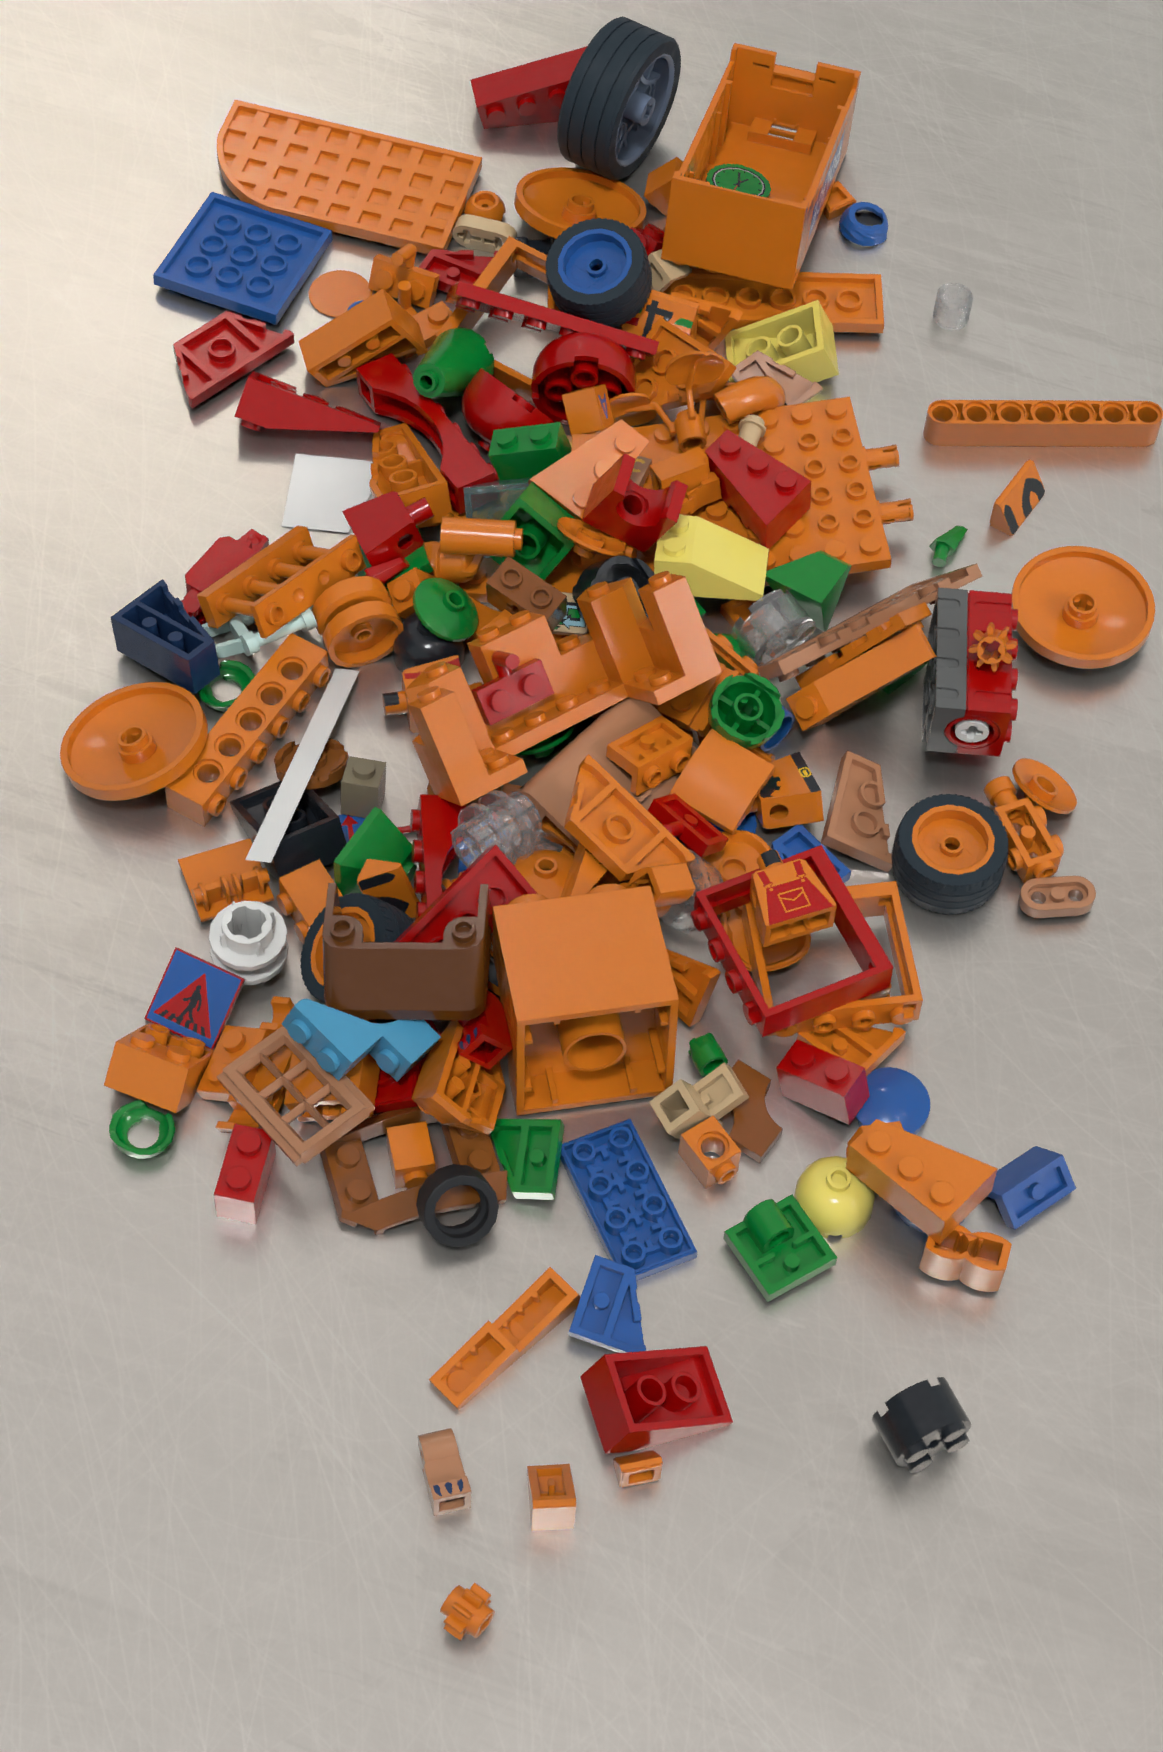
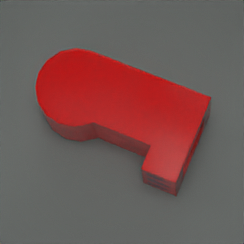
(482, 1032)

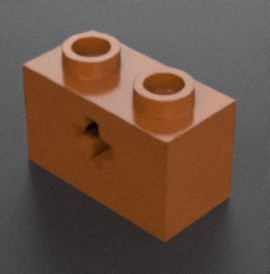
(519, 589)

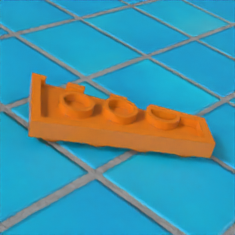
(875, 637)

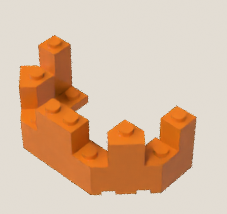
(588, 673)

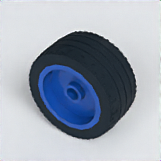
(599, 272)

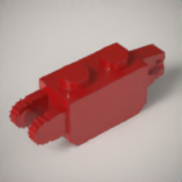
(217, 562)

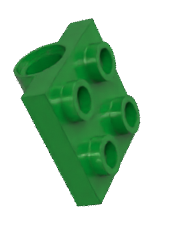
(779, 1246)

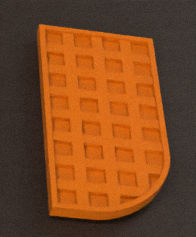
(345, 176)

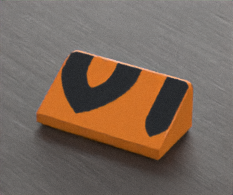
(1017, 499)
(388, 883)

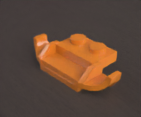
(231, 1045)

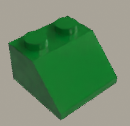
(542, 540)

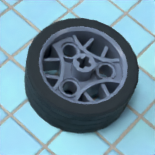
(618, 98)

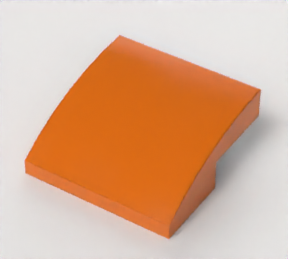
(722, 781)

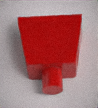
(388, 527)

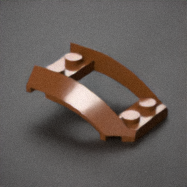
(354, 1186)

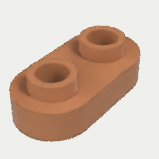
(1055, 895)

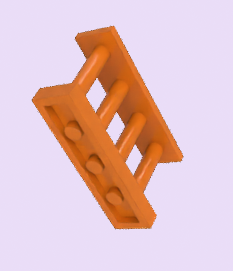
(280, 581)

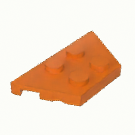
(618, 826)

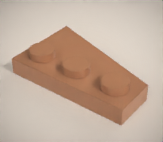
(856, 813)

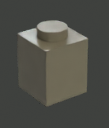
(362, 786)

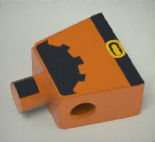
(789, 795)

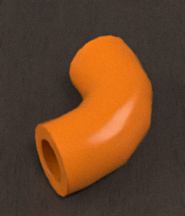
(748, 397)

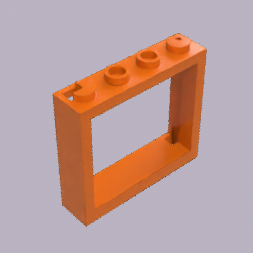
(510, 256)
(872, 900)

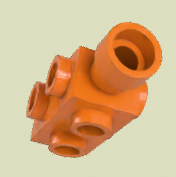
(1034, 850)

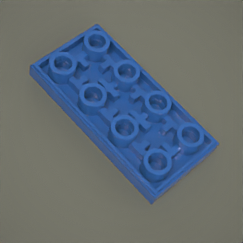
(627, 1200)

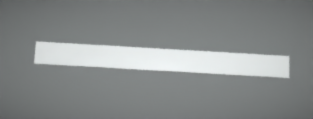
(302, 766)

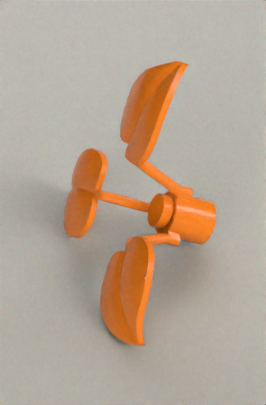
(686, 368)

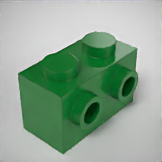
(527, 449)

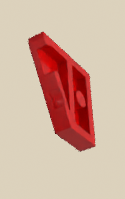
(455, 266)

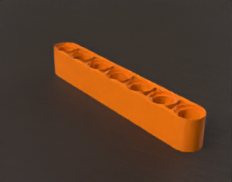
(1042, 423)

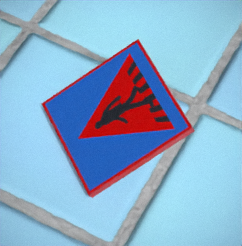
(194, 998)

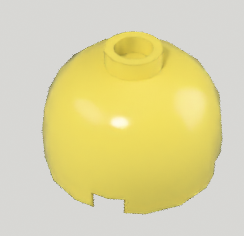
(834, 1197)

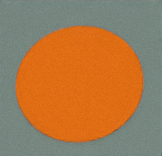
(336, 291)

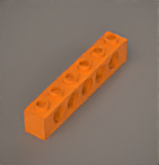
(249, 729)

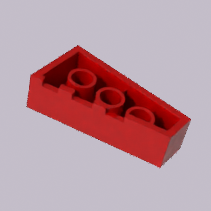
(525, 92)

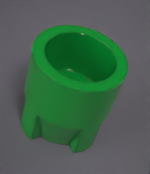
(706, 1054)

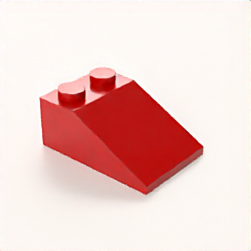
(654, 1397)

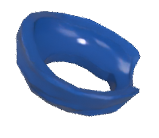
(860, 233)

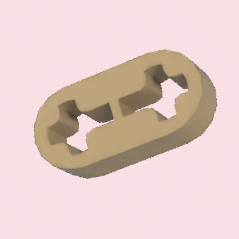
(483, 233)

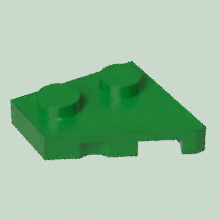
(530, 1155)

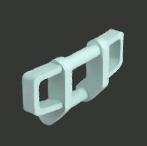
(250, 643)

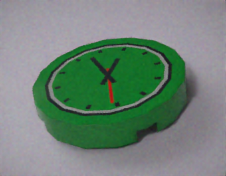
(740, 179)

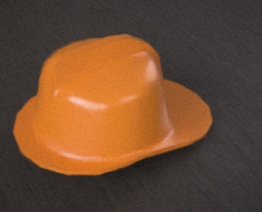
(456, 567)

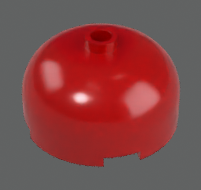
(578, 363)
(494, 406)

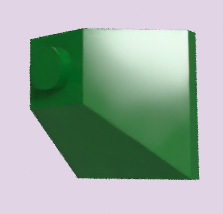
(377, 840)

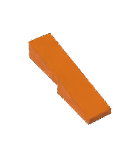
(506, 1339)

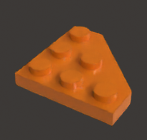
(651, 372)

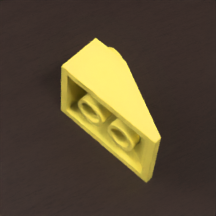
(794, 338)
(713, 560)

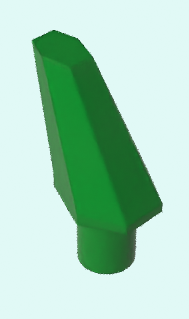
(946, 545)

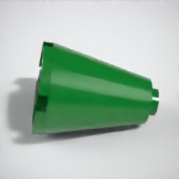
(452, 363)

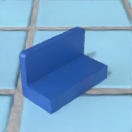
(1031, 1185)

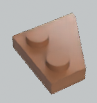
(796, 387)

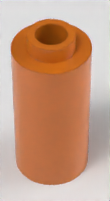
(480, 536)

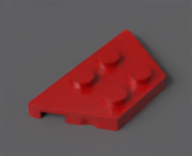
(224, 353)

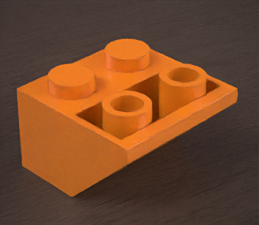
(158, 1067)

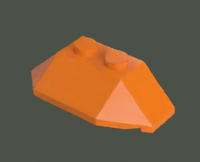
(457, 1088)

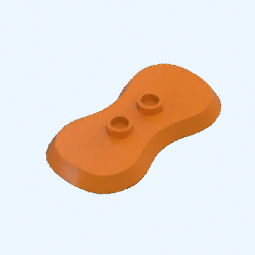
(738, 859)

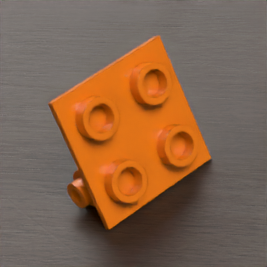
(224, 876)

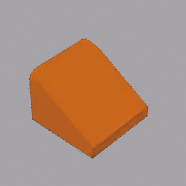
(638, 1468)

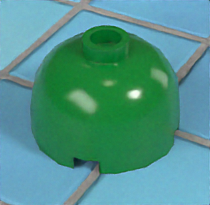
(746, 710)

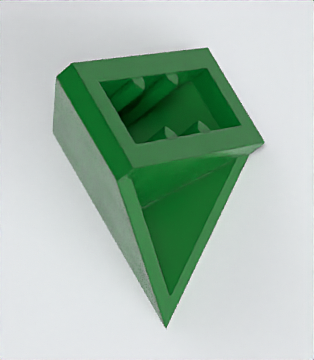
(814, 582)

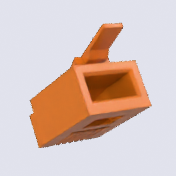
(694, 471)

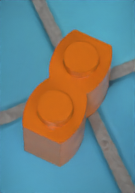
(669, 884)
(973, 1258)

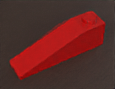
(277, 406)

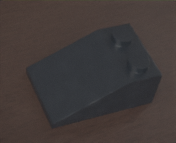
(310, 836)

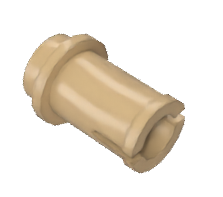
(752, 429)

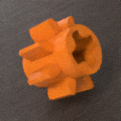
(997, 655)
(467, 1611)

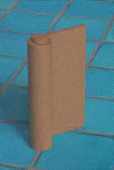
(553, 785)

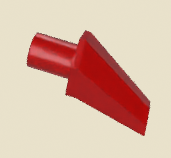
(387, 570)

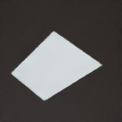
(323, 489)

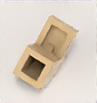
(687, 1105)

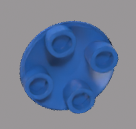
(894, 1098)

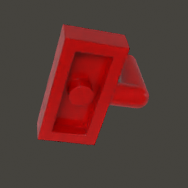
(512, 688)
(687, 825)

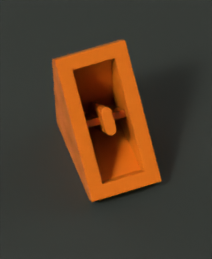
(551, 1497)

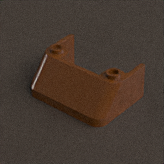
(407, 977)

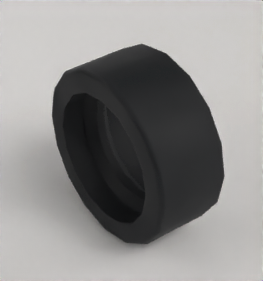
(475, 1227)

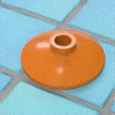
(589, 539)
(1044, 786)
(545, 871)

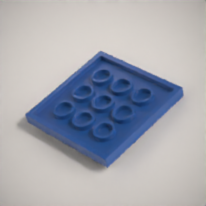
(243, 258)

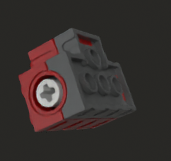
(967, 704)

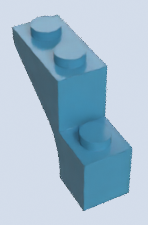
(344, 1040)

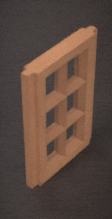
(278, 1126)

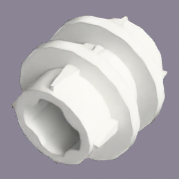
(249, 941)

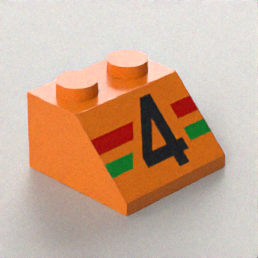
(673, 309)

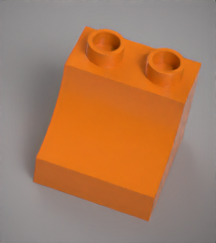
(585, 998)

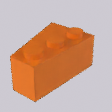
(359, 337)
(920, 1177)

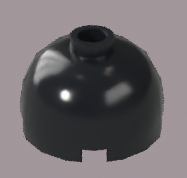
(420, 646)

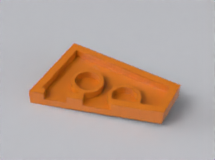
(573, 476)

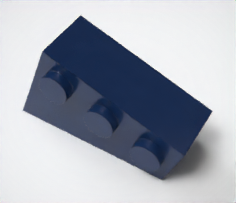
(166, 639)

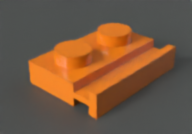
(691, 707)

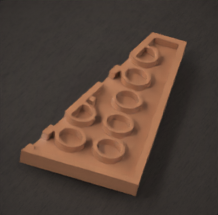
(858, 625)

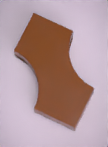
(752, 1125)

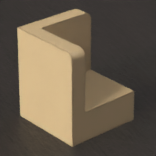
(665, 271)

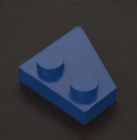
(609, 1308)

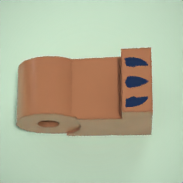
(444, 1472)

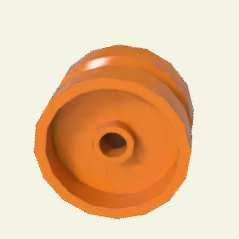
(357, 621)

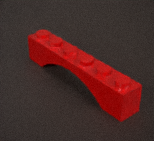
(390, 392)
(433, 847)

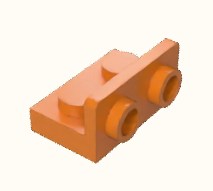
(651, 753)

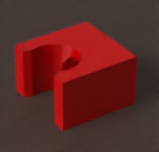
(631, 511)

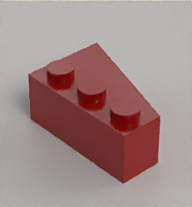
(758, 487)

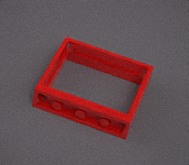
(849, 921)

